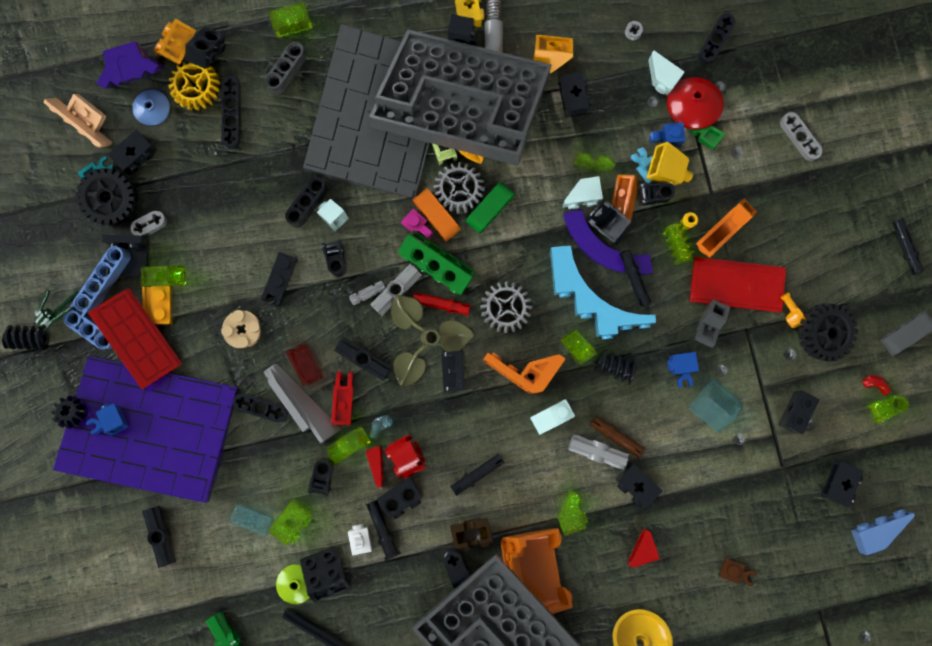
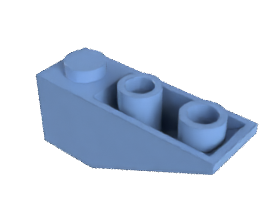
(879, 534)

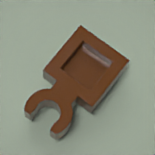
(735, 571)

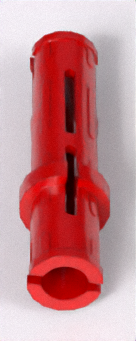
(443, 304)

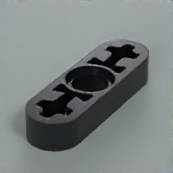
(716, 31)
(273, 417)

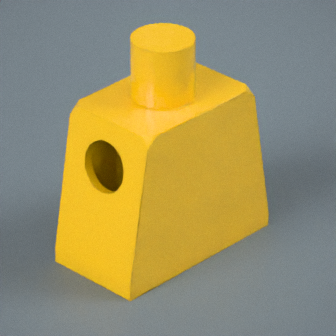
(669, 165)

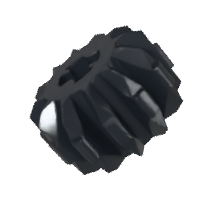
(63, 410)

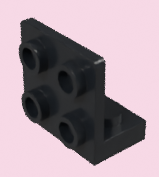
(138, 249)
(324, 574)

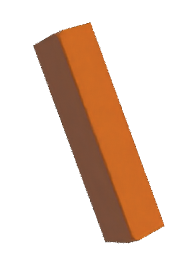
(625, 194)

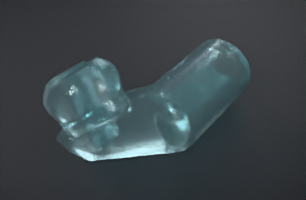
(379, 424)

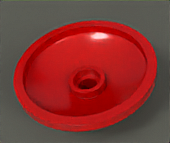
(693, 111)

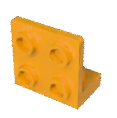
(173, 44)

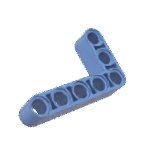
(95, 297)

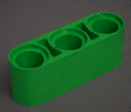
(490, 207)

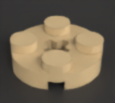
(252, 328)

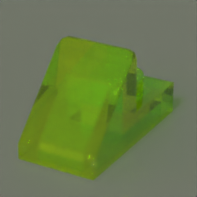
(578, 347)

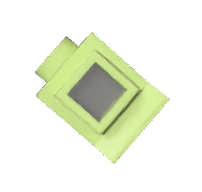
(444, 153)

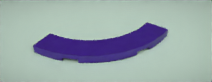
(598, 250)

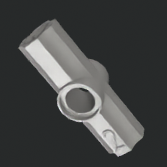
(404, 280)
(598, 452)

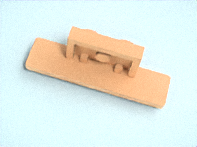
(82, 116)

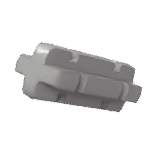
(367, 293)

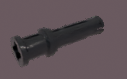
(386, 539)

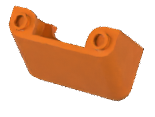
(535, 563)

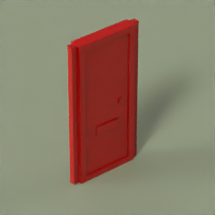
(738, 284)
(135, 338)

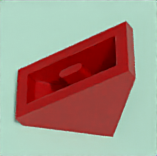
(644, 550)

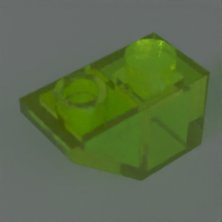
(347, 445)
(569, 514)

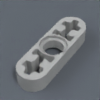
(798, 144)

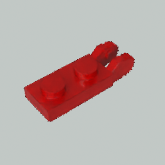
(342, 400)

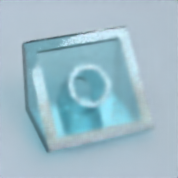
(716, 406)

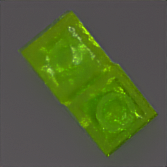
(602, 164)

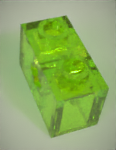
(290, 19)
(281, 528)

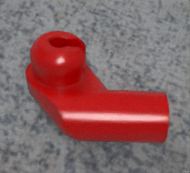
(877, 381)

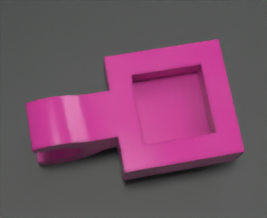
(416, 222)

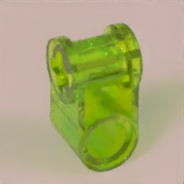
(884, 408)

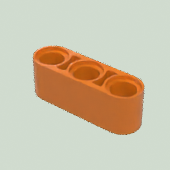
(436, 215)

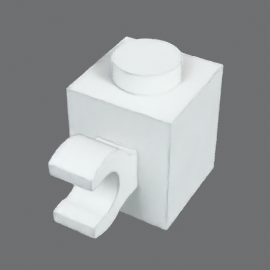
(360, 539)

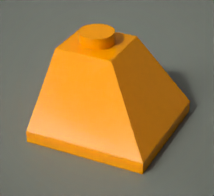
(553, 50)

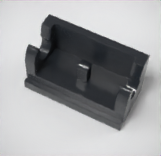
(452, 371)

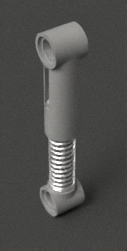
(493, 26)

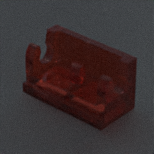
(304, 365)

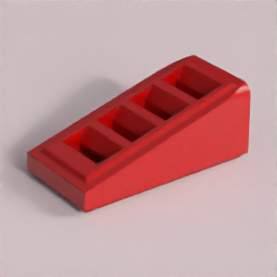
(376, 464)

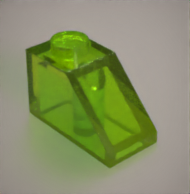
(163, 276)

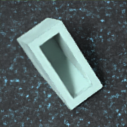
(663, 73)
(332, 214)
(552, 416)

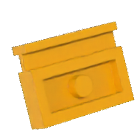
(158, 304)

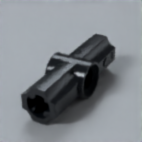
(352, 352)
(162, 549)

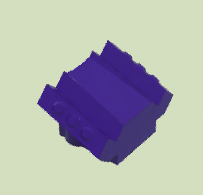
(126, 65)

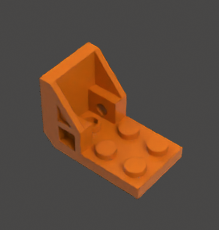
(542, 370)

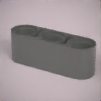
(285, 59)
(907, 333)

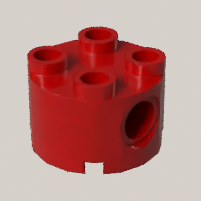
(406, 457)

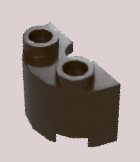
(471, 533)

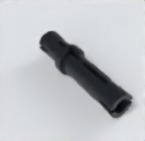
(908, 247)
(637, 283)
(477, 474)

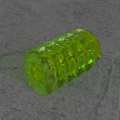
(678, 243)

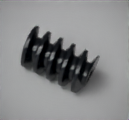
(25, 338)
(616, 366)

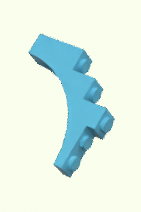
(586, 303)

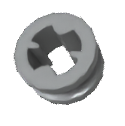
(637, 25)

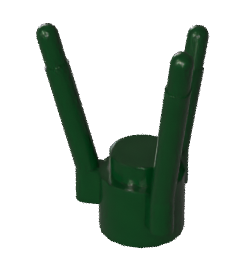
(47, 317)

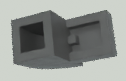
(711, 323)

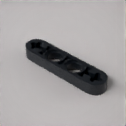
(234, 112)

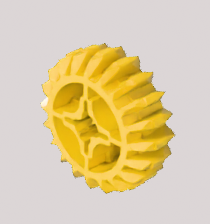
(182, 96)

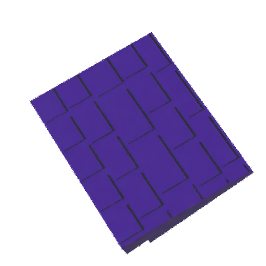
(171, 436)

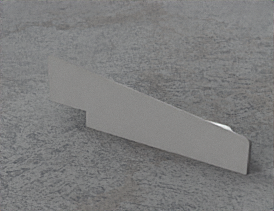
(300, 405)

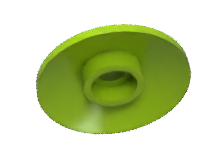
(283, 585)

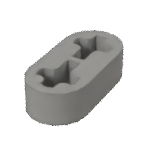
(147, 220)

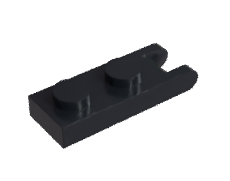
(279, 277)

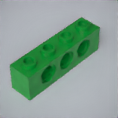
(447, 262)

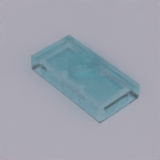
(251, 519)

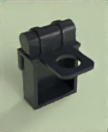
(610, 222)

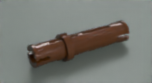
(611, 432)

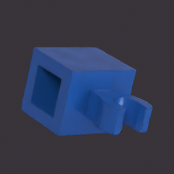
(671, 133)
(683, 365)
(110, 420)

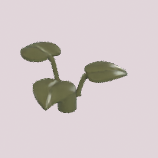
(453, 336)

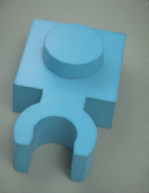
(644, 163)

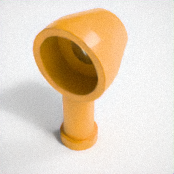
(795, 316)

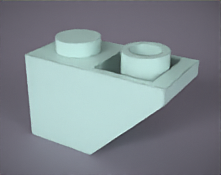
(585, 192)

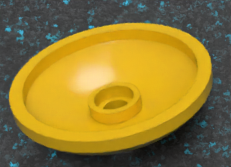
(642, 627)

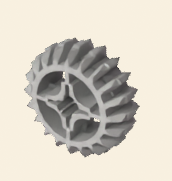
(468, 174)
(513, 312)

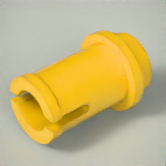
(689, 216)

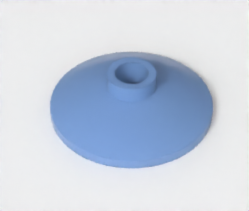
(156, 113)

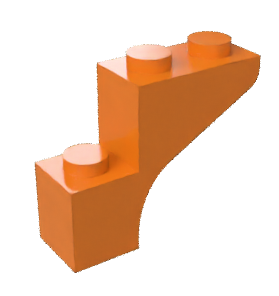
(726, 228)

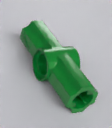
(222, 631)

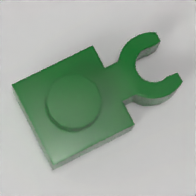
(708, 136)

